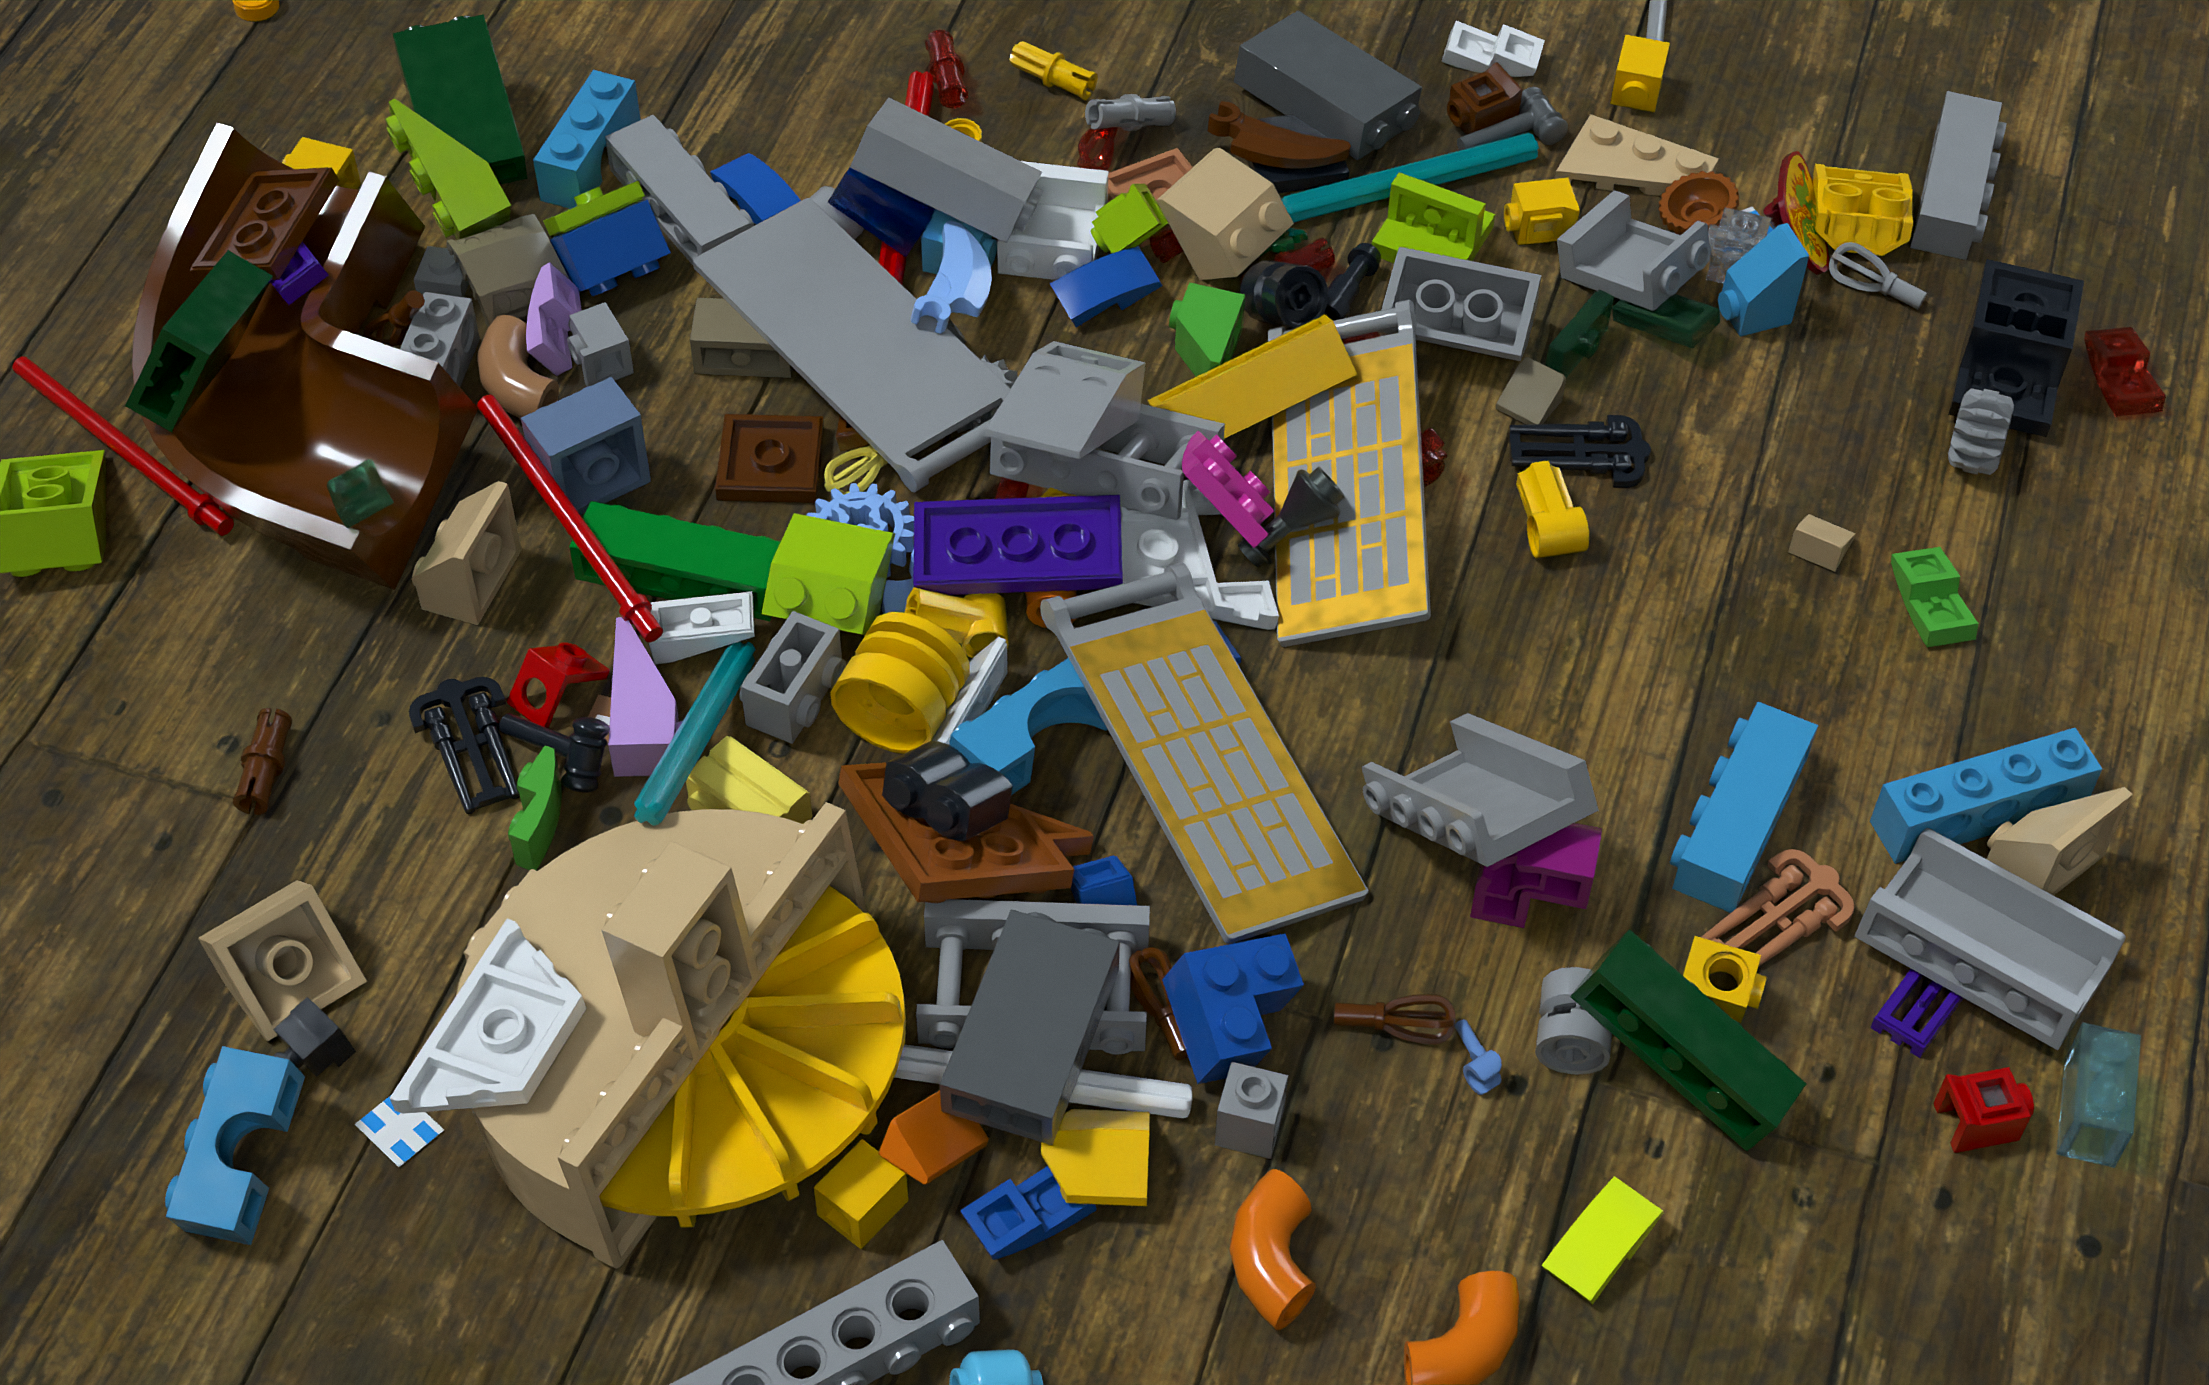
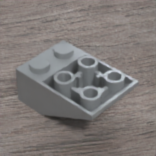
(1069, 402)

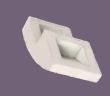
(1479, 50)

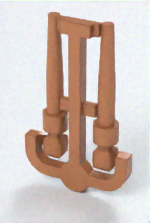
(1822, 881)

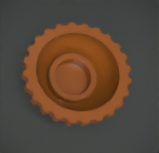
(1697, 198)

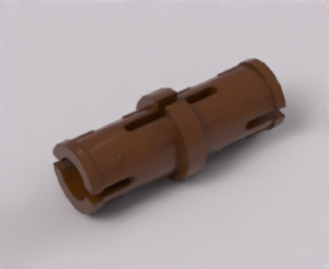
(262, 761)

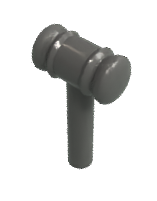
(1535, 114)

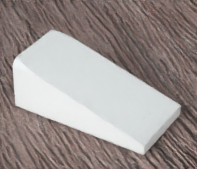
(701, 625)

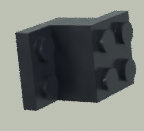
(2020, 341)

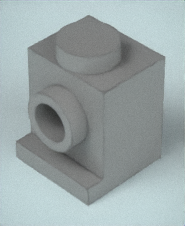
(599, 345)

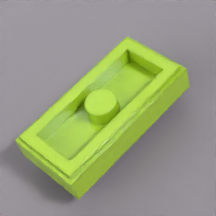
(592, 206)

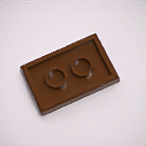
(268, 219)

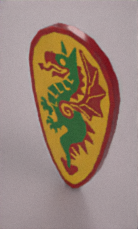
(1798, 208)

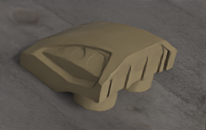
(505, 265)

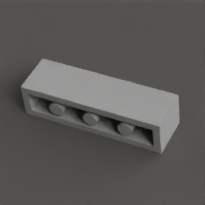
(1957, 176)
(681, 194)

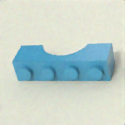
(1005, 731)

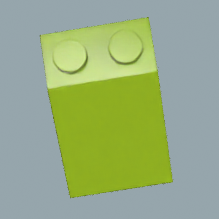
(52, 512)

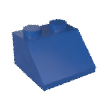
(611, 247)

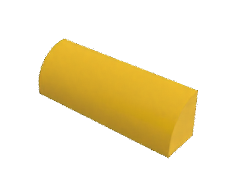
(1264, 378)

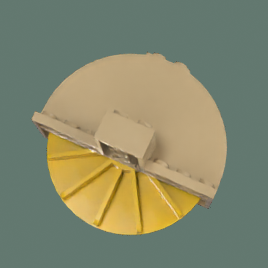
(725, 1026)

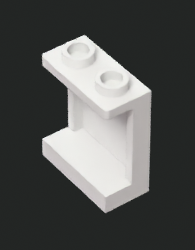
(1061, 226)

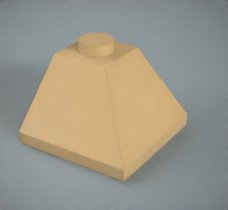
(2059, 841)

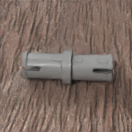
(1130, 112)

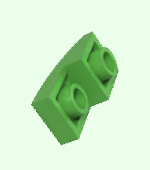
(541, 797)

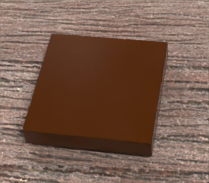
(770, 458)

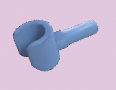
(1482, 1072)

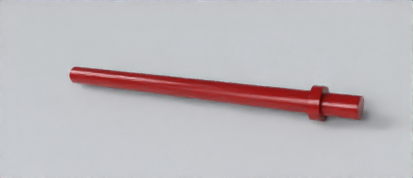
(199, 506)
(633, 606)

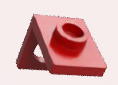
(555, 669)

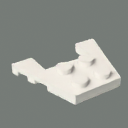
(1158, 542)

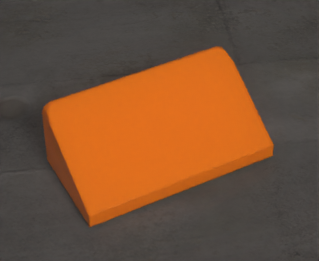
(930, 1141)

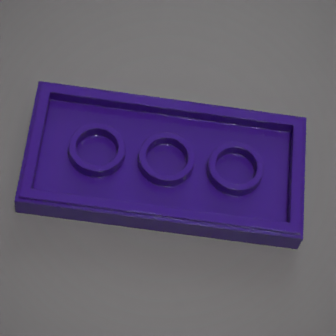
(1018, 544)

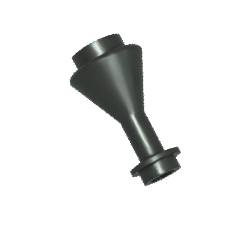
(1309, 501)

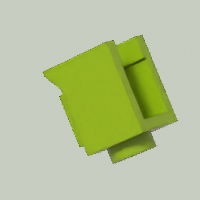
(1128, 220)

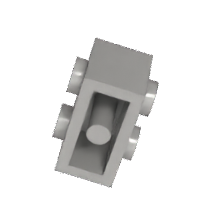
(792, 677)

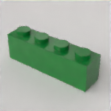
(677, 556)

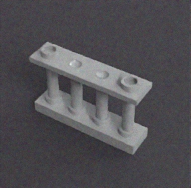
(1142, 486)
(978, 925)

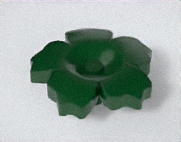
(1287, 240)

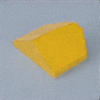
(1101, 1157)

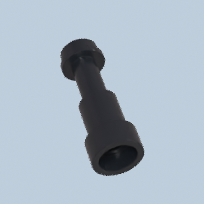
(1362, 262)

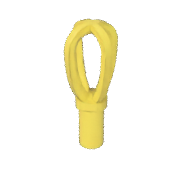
(872, 462)

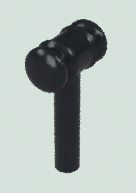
(582, 748)

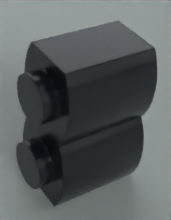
(947, 790)

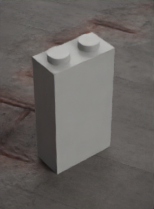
(948, 170)

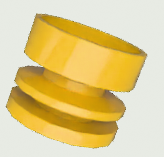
(900, 682)

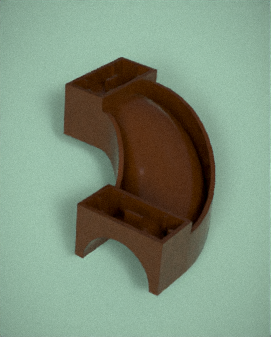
(302, 387)

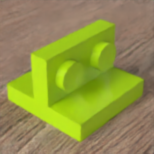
(1432, 221)

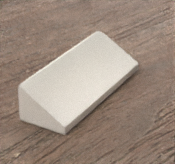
(986, 675)

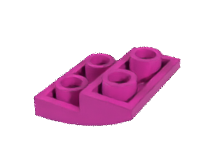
(1234, 496)

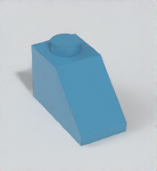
(1765, 283)

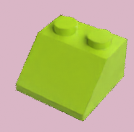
(829, 573)

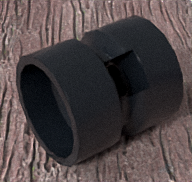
(1284, 293)

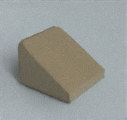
(1532, 392)

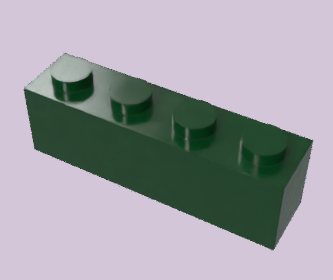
(1689, 1040)

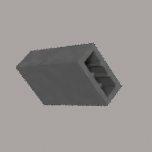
(1328, 83)
(1030, 1026)

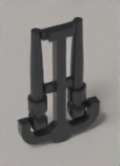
(1585, 456)
(452, 694)

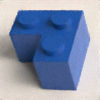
(1221, 1000)

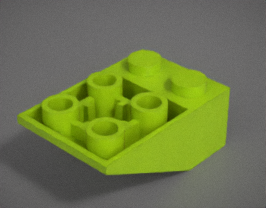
(457, 178)

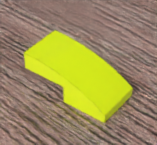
(1602, 1239)

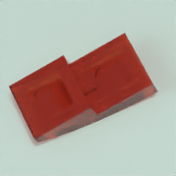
(2122, 373)

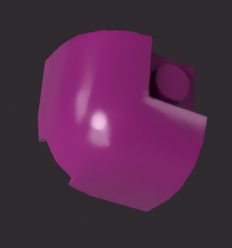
(1549, 870)

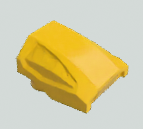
(1863, 208)

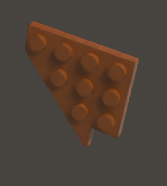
(1009, 858)

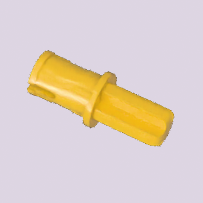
(1053, 69)

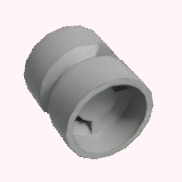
(1566, 1033)

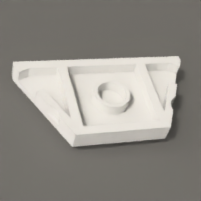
(495, 1032)

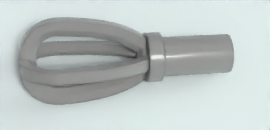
(1887, 285)

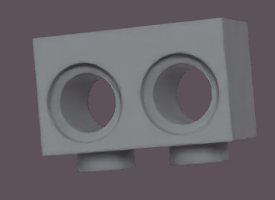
(444, 333)

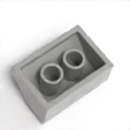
(1465, 302)

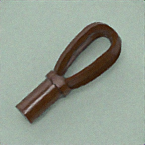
(400, 316)
(1163, 1015)
(1387, 1017)

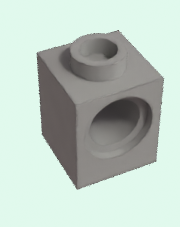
(1251, 1110)

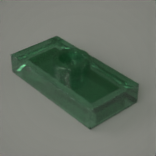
(1675, 319)
(1581, 335)
(359, 493)

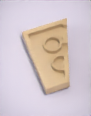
(1625, 156)

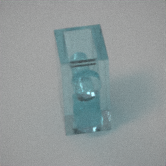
(2099, 1095)

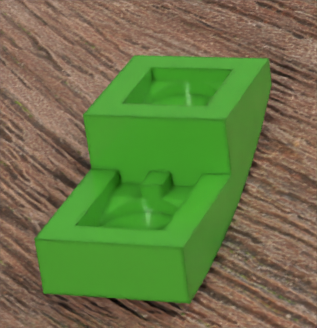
(1932, 598)

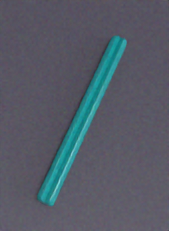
(1432, 170)
(694, 734)

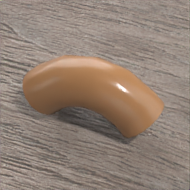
(505, 369)

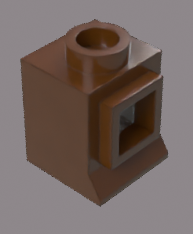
(1484, 100)

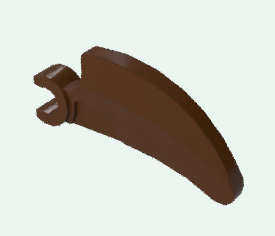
(1273, 144)

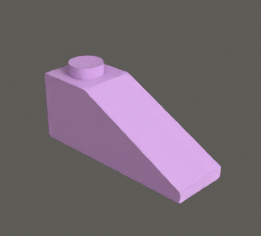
(641, 707)

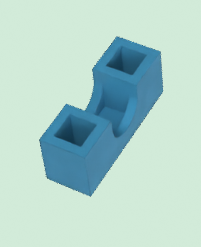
(573, 151)
(240, 1096)

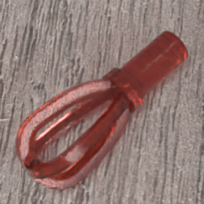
(1106, 152)

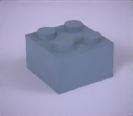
(591, 444)

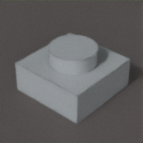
(440, 274)

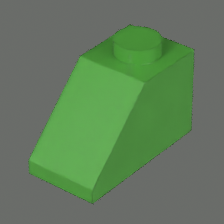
(1207, 326)

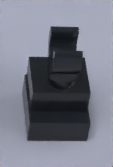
(312, 1039)

